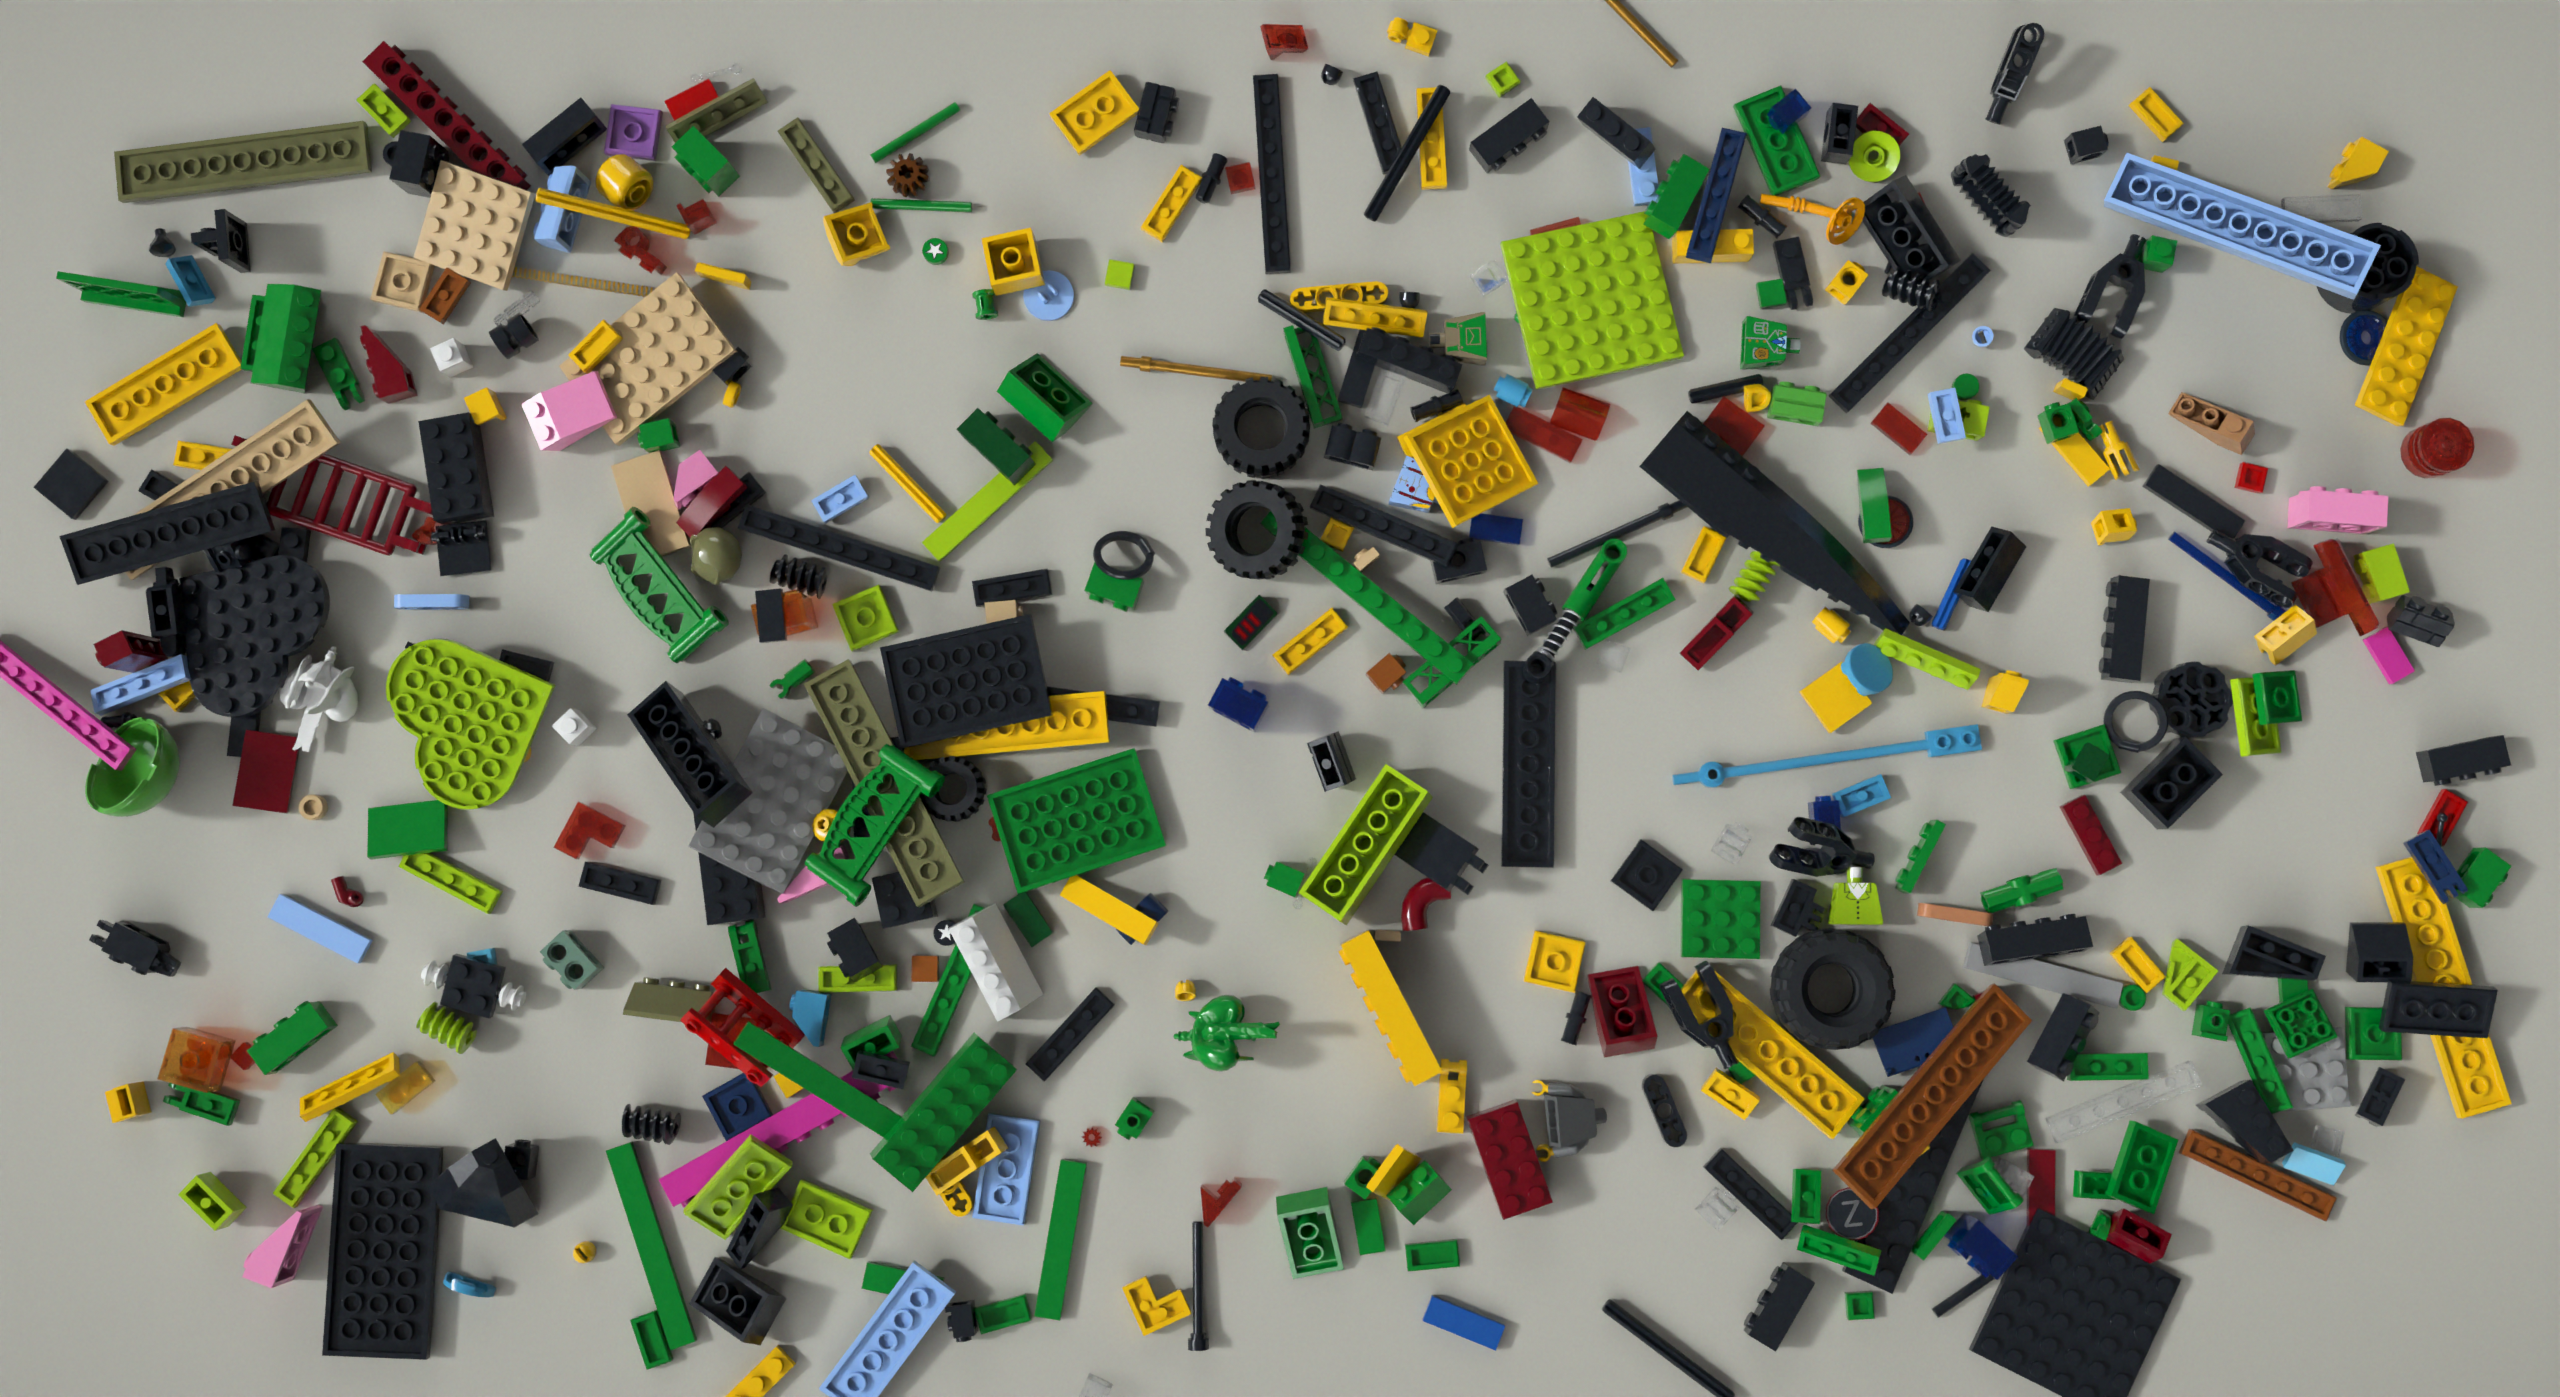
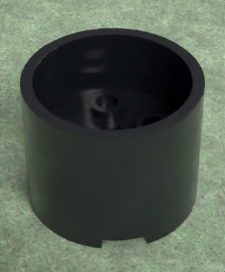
(2391, 270)

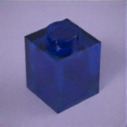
(1788, 111)
(1825, 810)

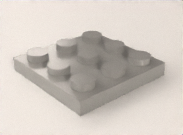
(2314, 1077)

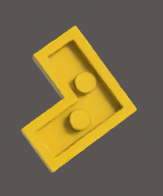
(1154, 1312)

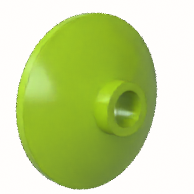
(1874, 169)

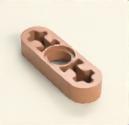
(1955, 914)

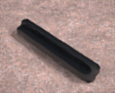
(1723, 388)

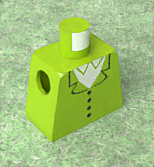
(1855, 901)

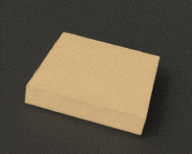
(402, 281)

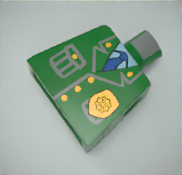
(1765, 343)

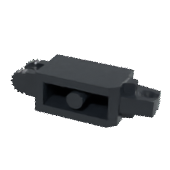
(167, 612)
(137, 948)

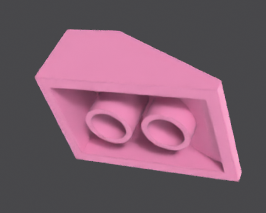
(569, 412)
(281, 1253)

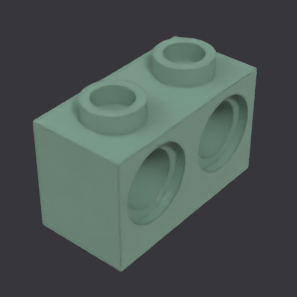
(575, 954)

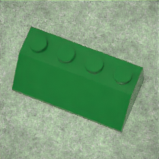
(286, 337)

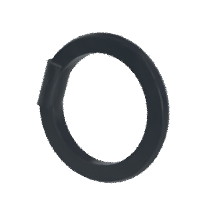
(1125, 536)
(2131, 745)

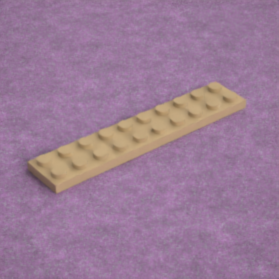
(264, 457)

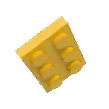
(1094, 112)

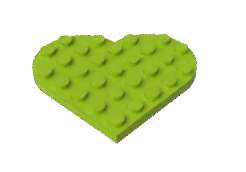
(469, 719)

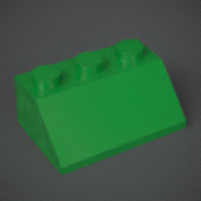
(1044, 397)

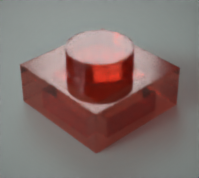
(1240, 178)

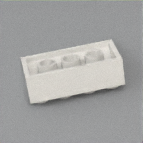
(996, 962)

